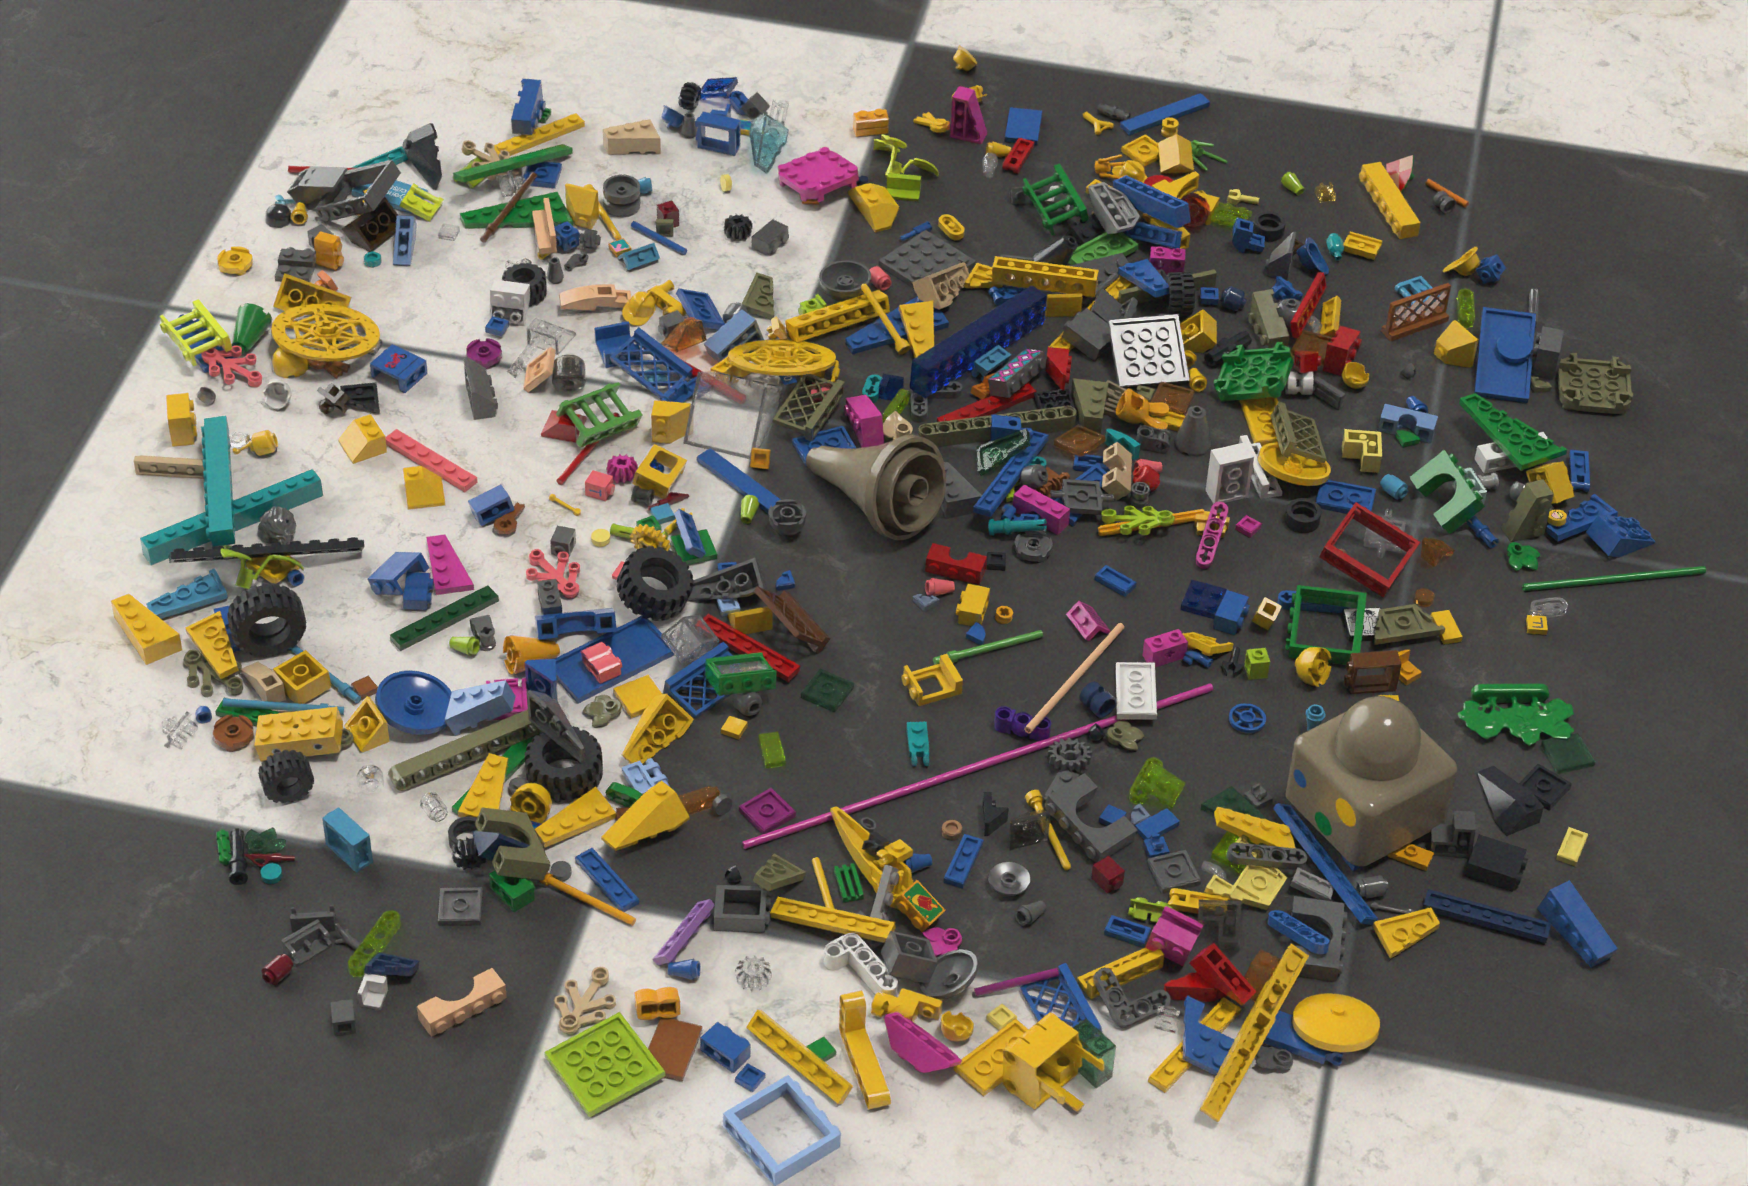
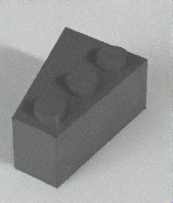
(959, 494)

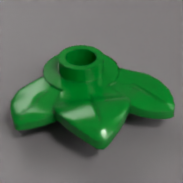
(1522, 556)

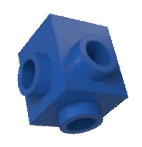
(567, 236)
(1490, 269)

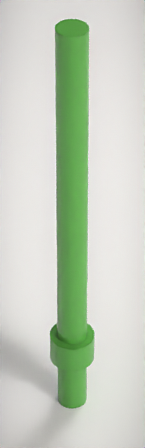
(954, 656)

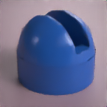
(298, 576)
(203, 714)

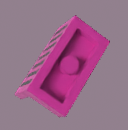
(1086, 620)

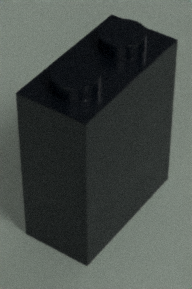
(1496, 863)

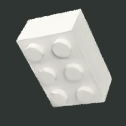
(1229, 473)

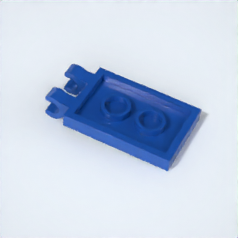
(1285, 1037)

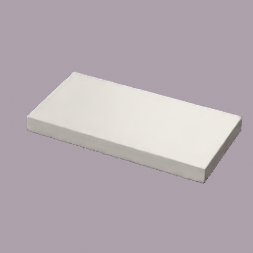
(1136, 691)

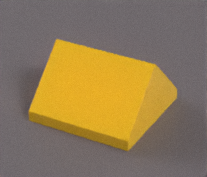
(1175, 155)
(1063, 305)
(752, 620)
(368, 726)

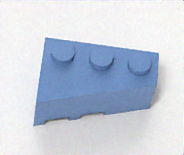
(735, 332)
(478, 703)

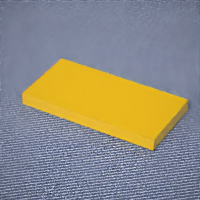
(1259, 419)
(984, 1064)

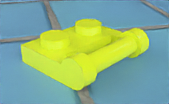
(419, 206)

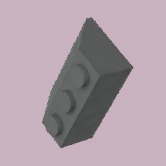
(479, 390)

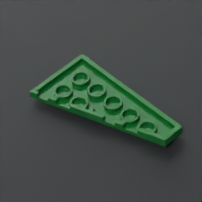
(520, 214)
(1512, 436)

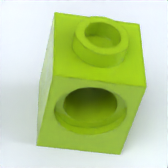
(1257, 663)

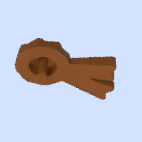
(333, 367)
(507, 523)

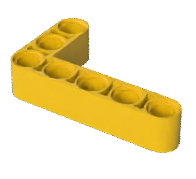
(860, 1050)

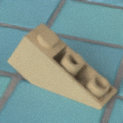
(264, 682)

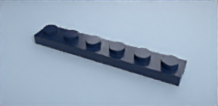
(1487, 916)

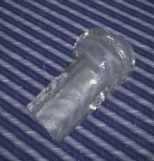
(1213, 869)

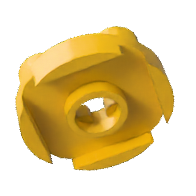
(227, 261)

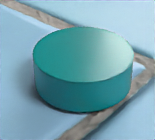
(372, 259)
(271, 873)

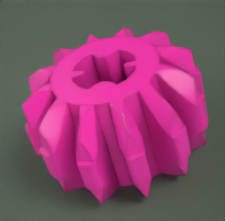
(622, 468)

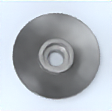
(1009, 878)

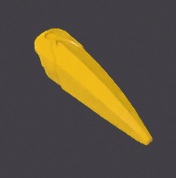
(853, 838)

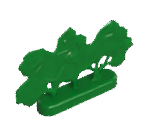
(1521, 719)

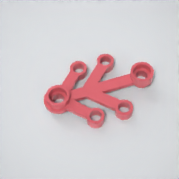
(213, 355)
(567, 588)

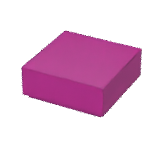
(1248, 526)

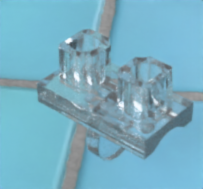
(509, 184)
(184, 725)

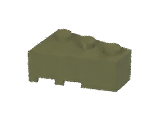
(1090, 402)

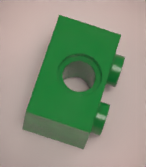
(512, 890)

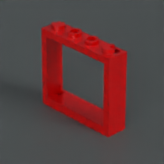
(1356, 569)

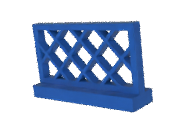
(659, 352)
(683, 681)
(1071, 990)

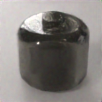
(569, 373)

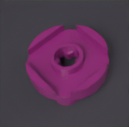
(484, 352)

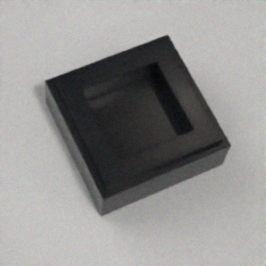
(996, 561)

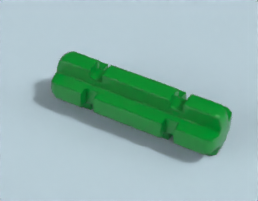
(223, 847)

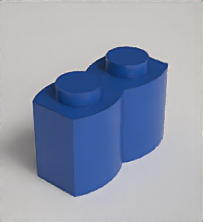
(417, 591)

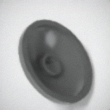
(952, 974)

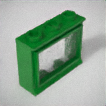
(740, 674)

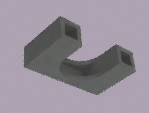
(1095, 841)
(1327, 918)

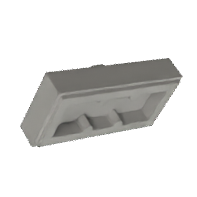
(1312, 885)

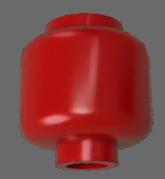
(1147, 475)

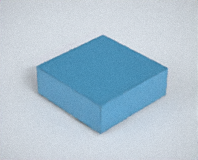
(662, 513)

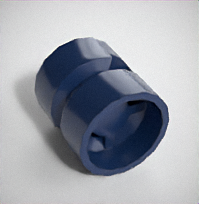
(1097, 699)

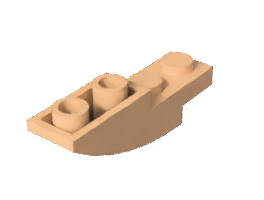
(593, 295)

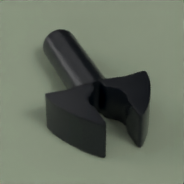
(1233, 663)

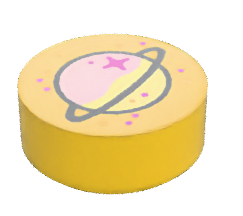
(1557, 517)

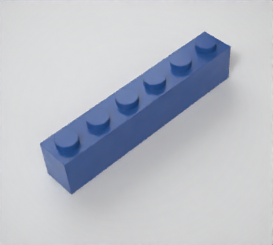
(1154, 202)

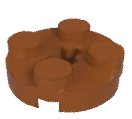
(233, 741)

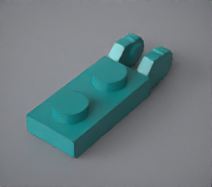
(918, 742)

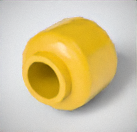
(263, 442)

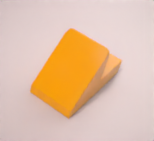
(1408, 671)

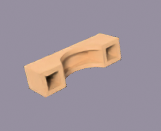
(439, 1015)

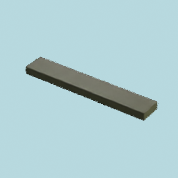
(1203, 279)

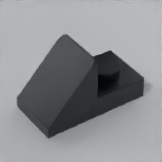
(992, 816)

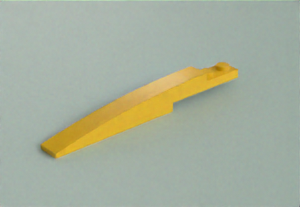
(1253, 1033)

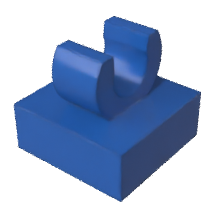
(1155, 846)

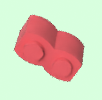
(601, 662)

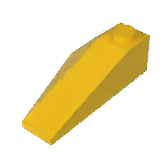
(656, 729)

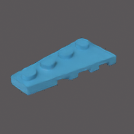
(196, 594)

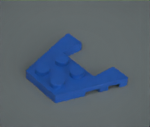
(1202, 1044)

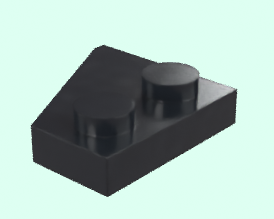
(362, 396)

